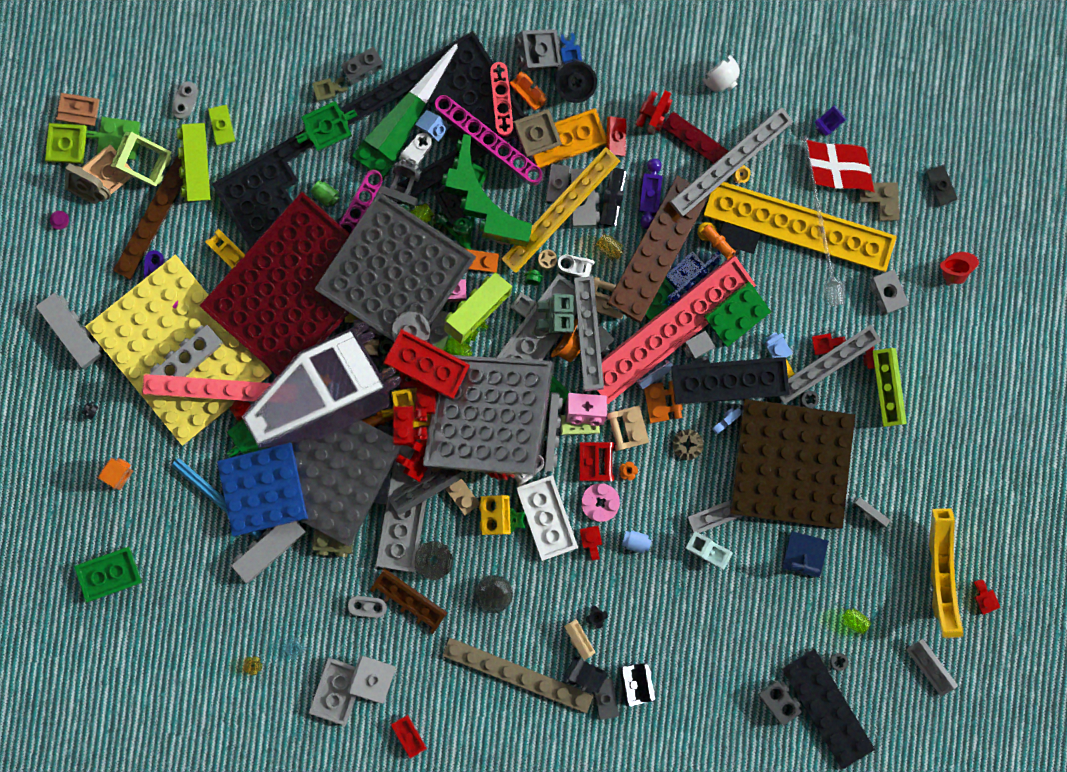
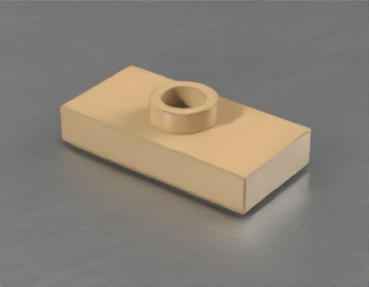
(579, 639)

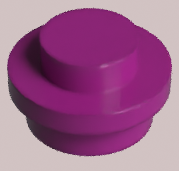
(59, 220)

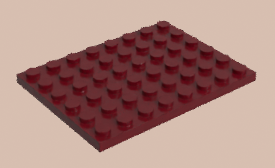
(272, 293)

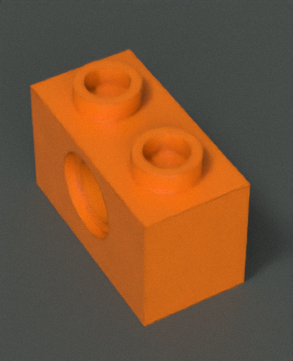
(116, 473)

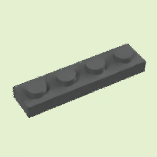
(425, 489)

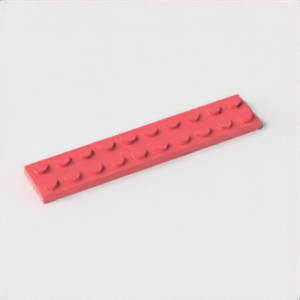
(669, 329)

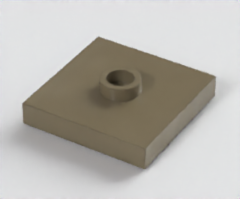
(537, 133)

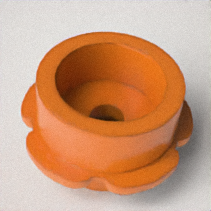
(623, 470)

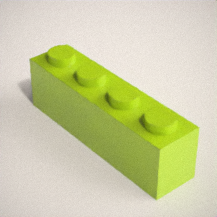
(194, 162)
(477, 308)
(889, 387)

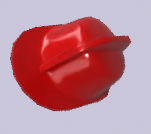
(958, 267)

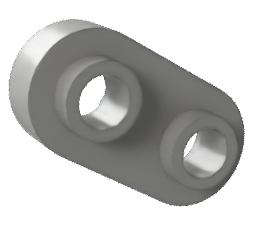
(185, 100)
(367, 606)

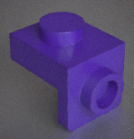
(830, 121)

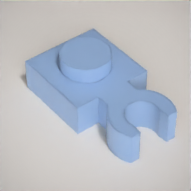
(730, 415)

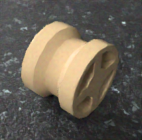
(547, 256)
(372, 347)

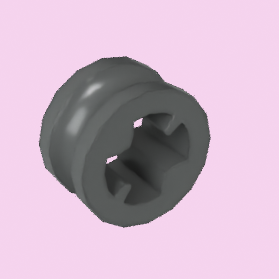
(809, 393)
(844, 664)

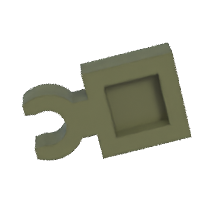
(326, 89)

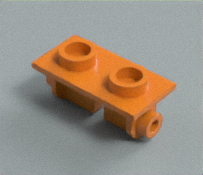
(534, 97)

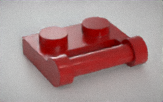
(590, 461)

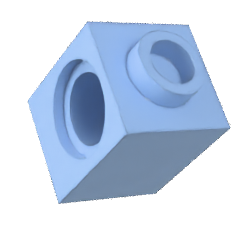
(432, 125)

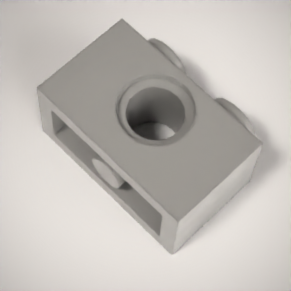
(890, 281)

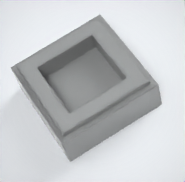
(522, 305)

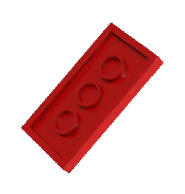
(426, 364)

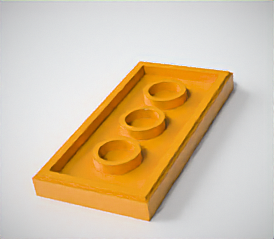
(577, 135)

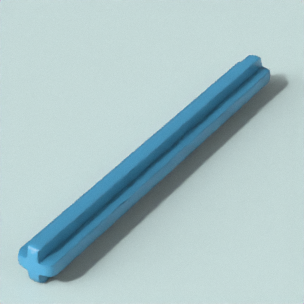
(205, 488)

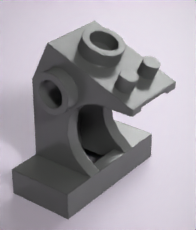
(409, 169)

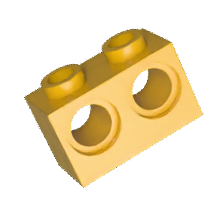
(500, 515)

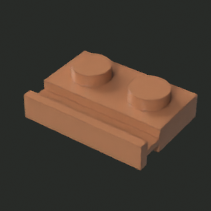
(78, 109)

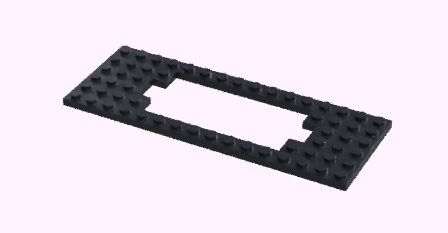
(258, 190)

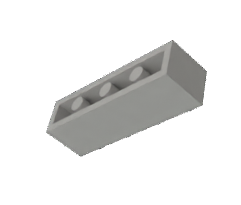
(69, 330)
(267, 550)

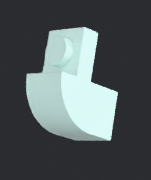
(709, 550)

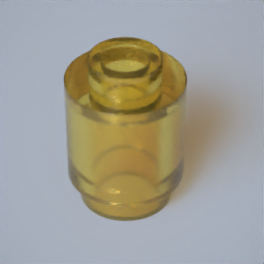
(610, 247)

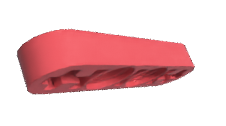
(501, 99)

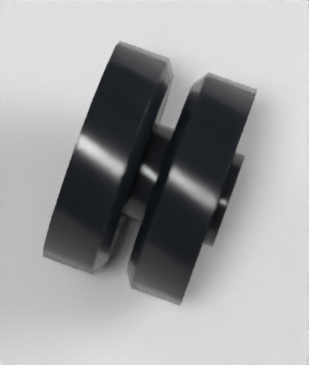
(583, 88)

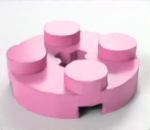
(598, 513)

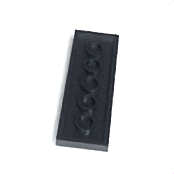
(730, 380)
(828, 709)

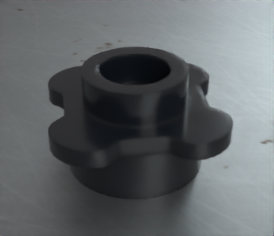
(89, 410)
(597, 622)

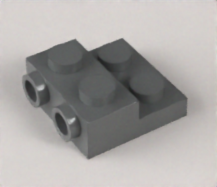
(538, 49)

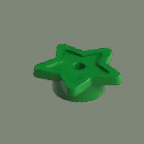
(519, 520)

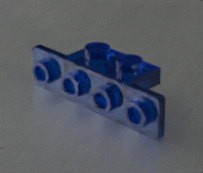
(686, 272)

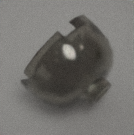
(493, 594)

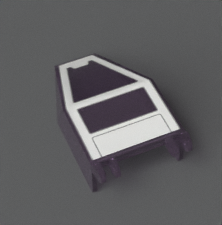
(321, 392)

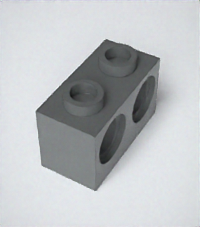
(362, 66)
(776, 705)

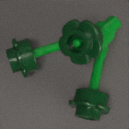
(461, 230)

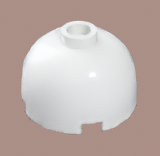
(723, 75)

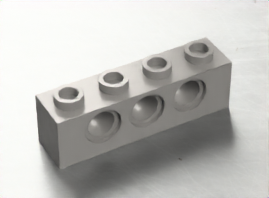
(211, 341)

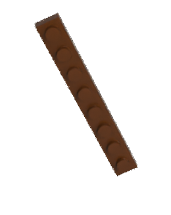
(150, 222)

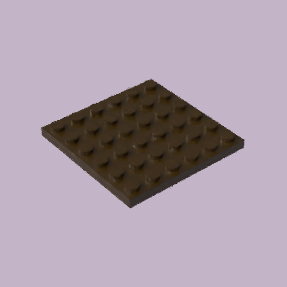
(792, 464)

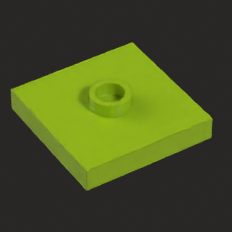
(65, 143)

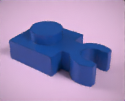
(570, 51)

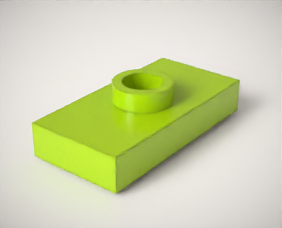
(222, 125)

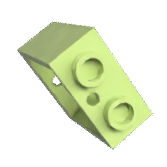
(123, 153)

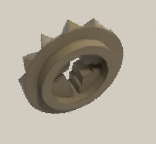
(682, 437)

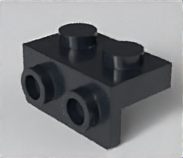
(637, 684)

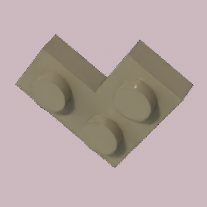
(888, 198)

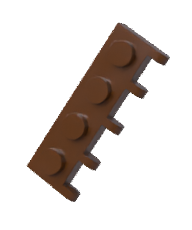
(409, 599)

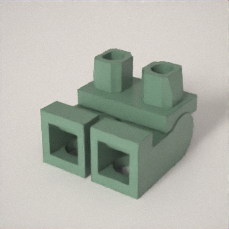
(558, 314)

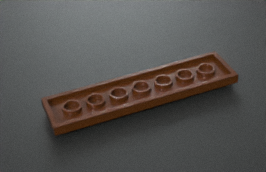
(654, 255)

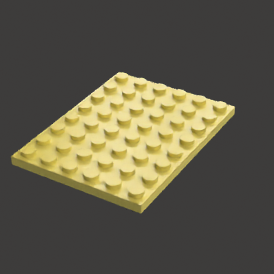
(146, 328)

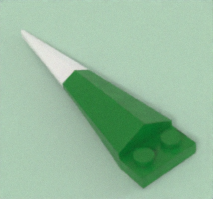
(388, 138)

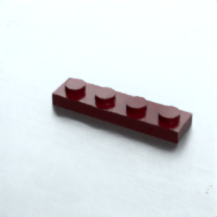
(694, 138)

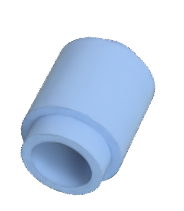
(636, 541)

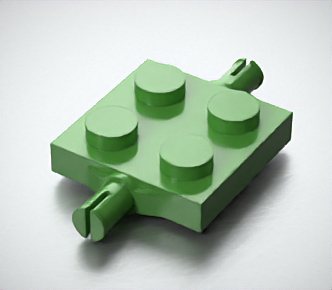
(113, 131)

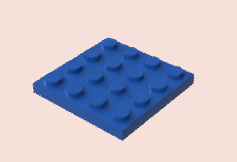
(262, 489)

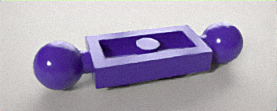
(650, 192)

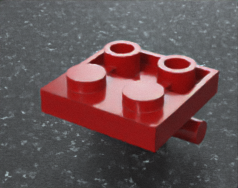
(654, 112)

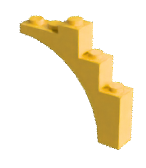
(942, 573)

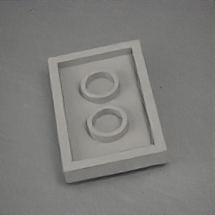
(331, 697)

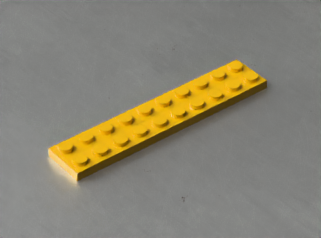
(800, 226)

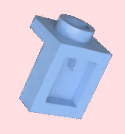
(777, 346)

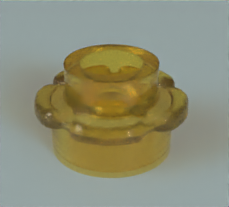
(252, 660)

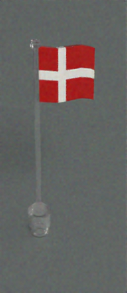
(837, 168)

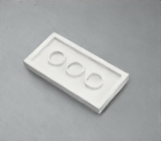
(547, 517)

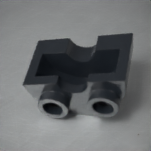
(586, 675)

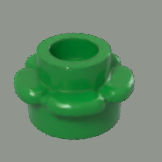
(533, 277)

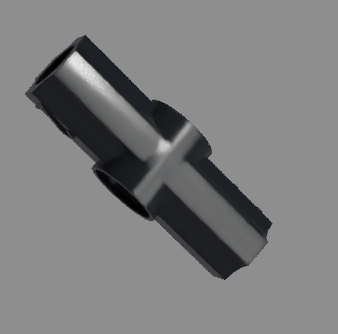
(613, 197)

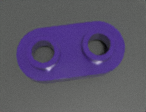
(149, 267)

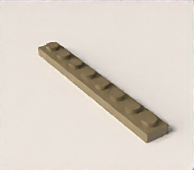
(518, 675)

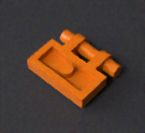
(657, 404)

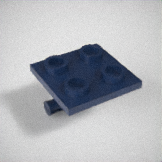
(805, 554)

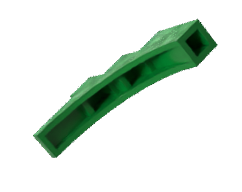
(497, 223)

